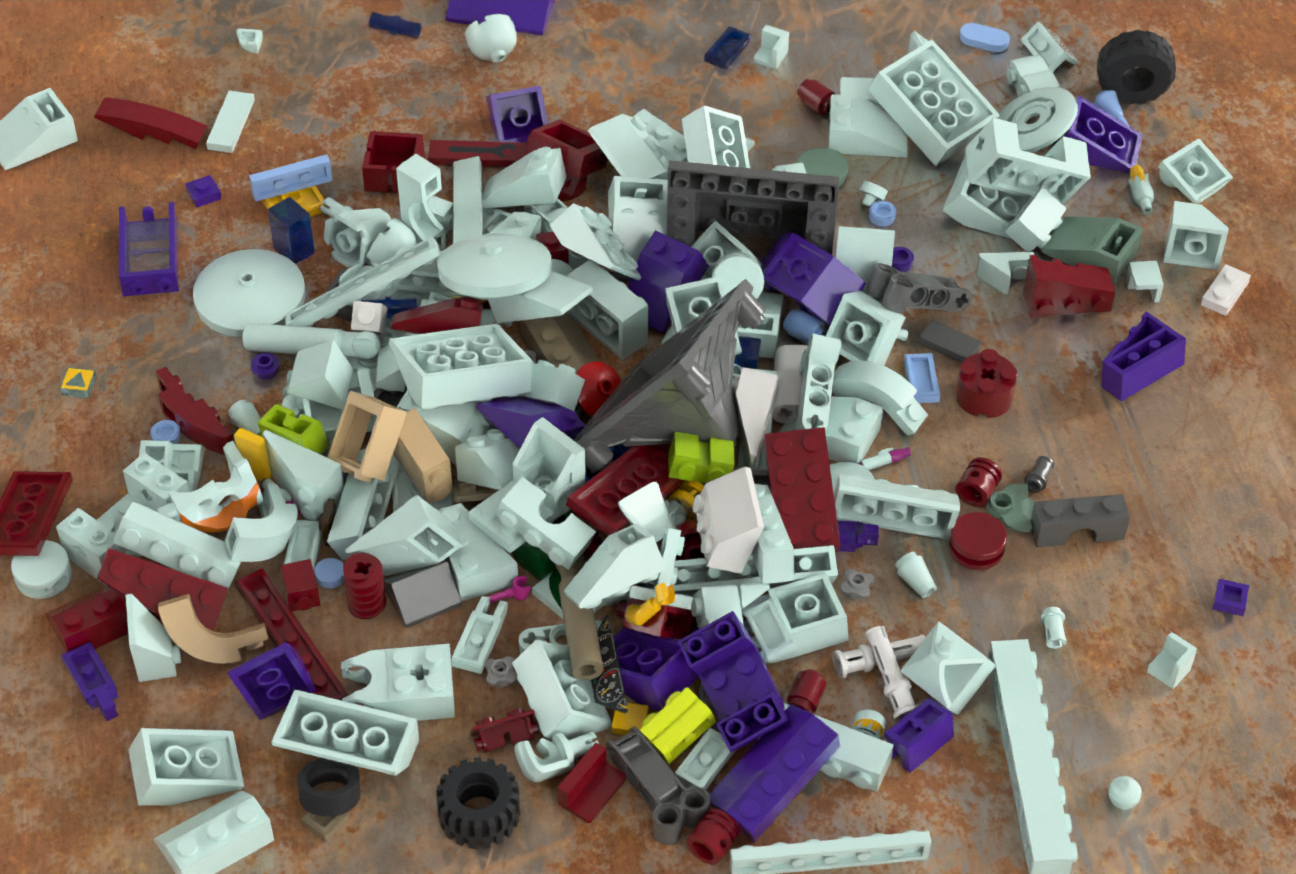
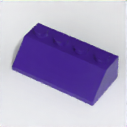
(775, 771)

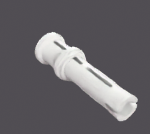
(864, 659)
(896, 686)

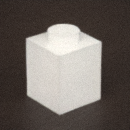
(369, 317)

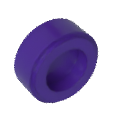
(902, 259)

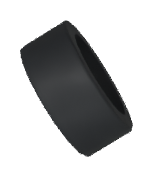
(330, 802)

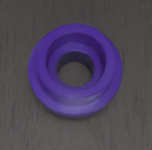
(265, 366)

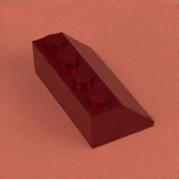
(91, 618)

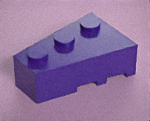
(1142, 358)

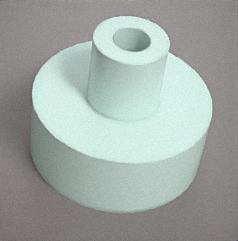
(872, 192)

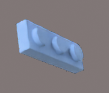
(291, 178)

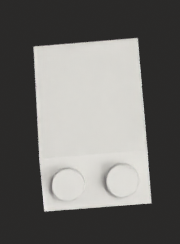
(754, 400)

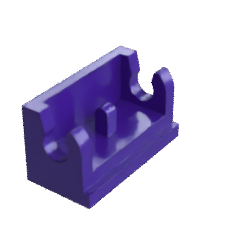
(920, 733)

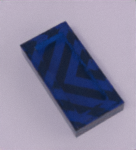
(727, 48)

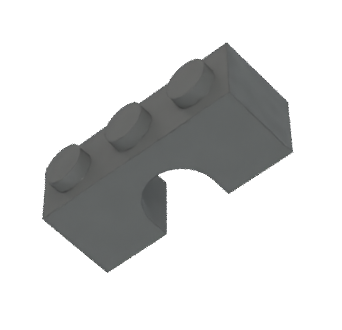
(1057, 519)

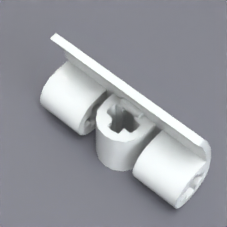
(788, 387)

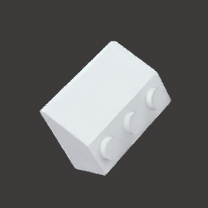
(729, 520)

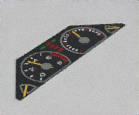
(608, 686)

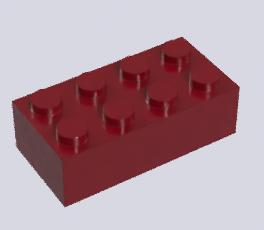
(803, 486)

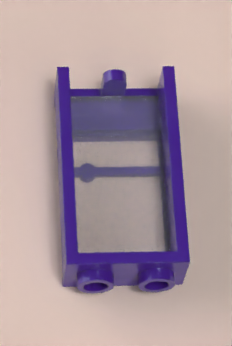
(148, 253)

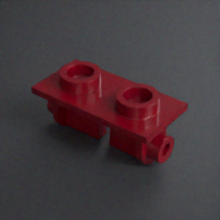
(491, 732)

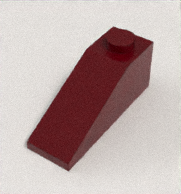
(440, 316)

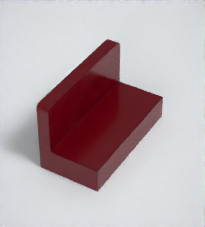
(590, 785)

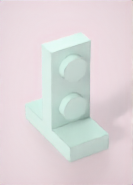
(671, 546)

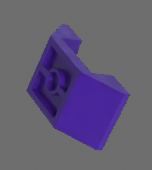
(808, 276)
(734, 680)

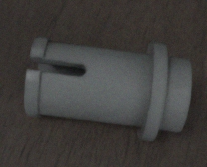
(1038, 476)

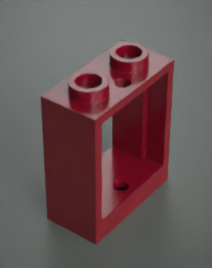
(578, 148)

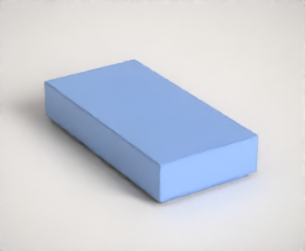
(922, 375)

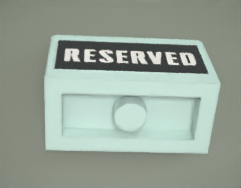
(1046, 43)

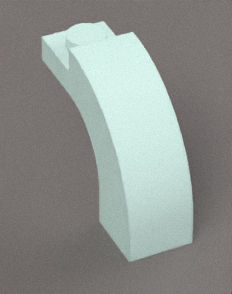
(884, 388)
(265, 537)

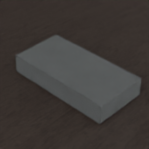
(949, 341)

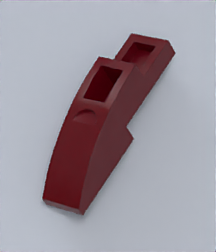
(194, 417)

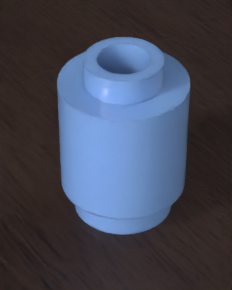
(802, 324)

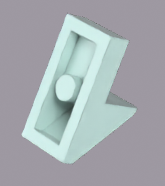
(1000, 268)

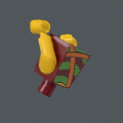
(656, 614)

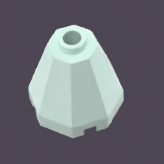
(354, 234)

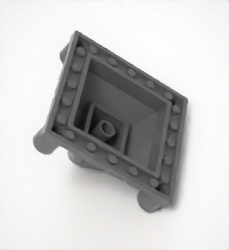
(677, 386)

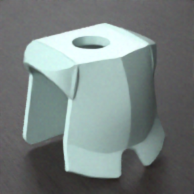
(647, 510)

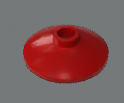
(592, 392)

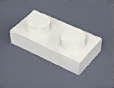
(1225, 290)

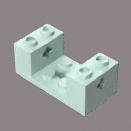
(1000, 164)
(89, 539)

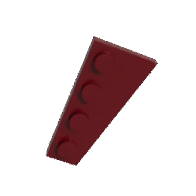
(156, 583)

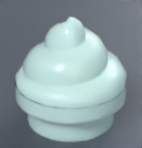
(1124, 792)

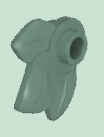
(1012, 507)

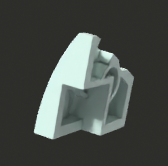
(180, 458)

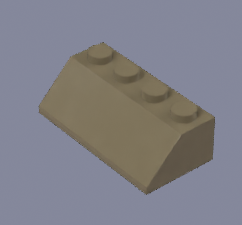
(557, 341)

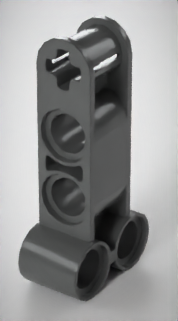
(916, 290)
(658, 786)

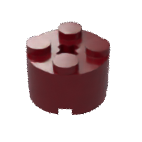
(986, 384)

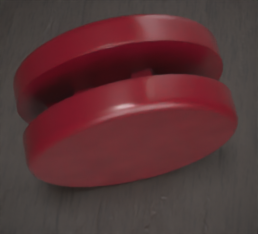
(977, 541)

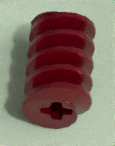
(364, 585)

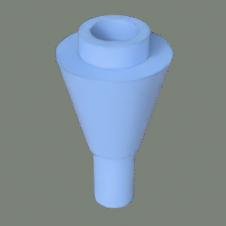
(1109, 103)

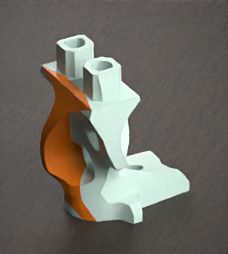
(202, 508)

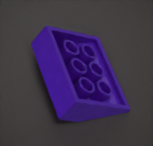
(527, 15)

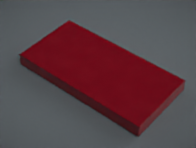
(30, 509)

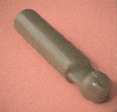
(580, 629)

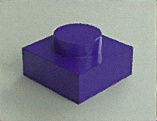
(203, 191)
(1231, 597)

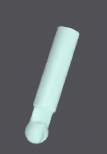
(294, 338)

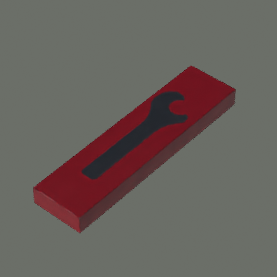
(490, 153)

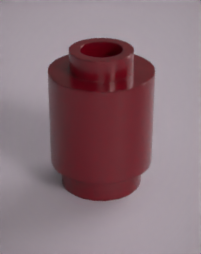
(815, 95)
(807, 690)

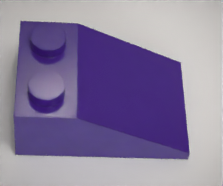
(1107, 139)
(664, 265)
(517, 415)
(651, 667)
(271, 679)

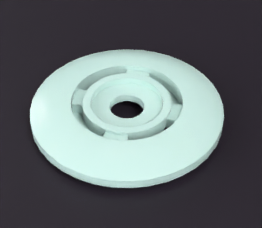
(1056, 112)

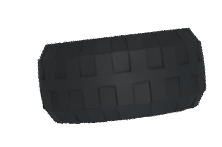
(1142, 50)

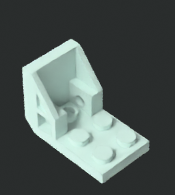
(548, 462)

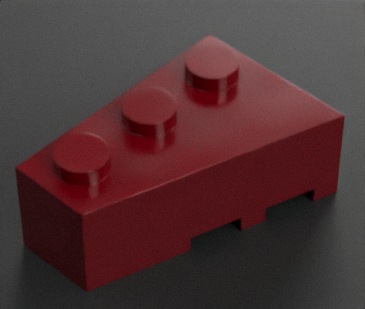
(1066, 289)

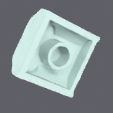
(1194, 172)

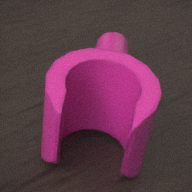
(517, 591)

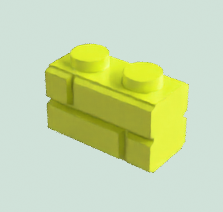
(677, 724)

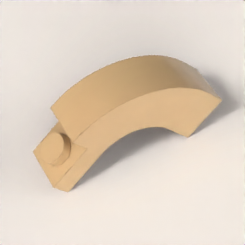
(200, 642)

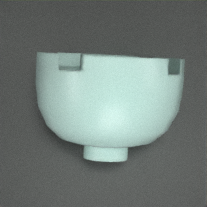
(492, 39)
(388, 244)

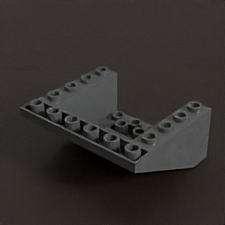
(750, 203)

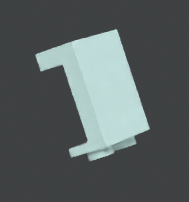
(331, 416)

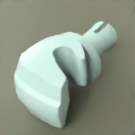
(557, 755)

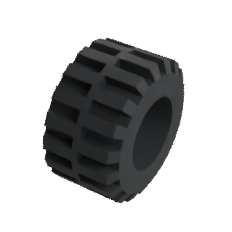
(484, 824)

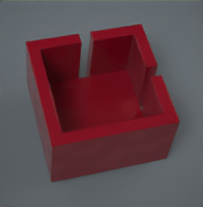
(384, 155)

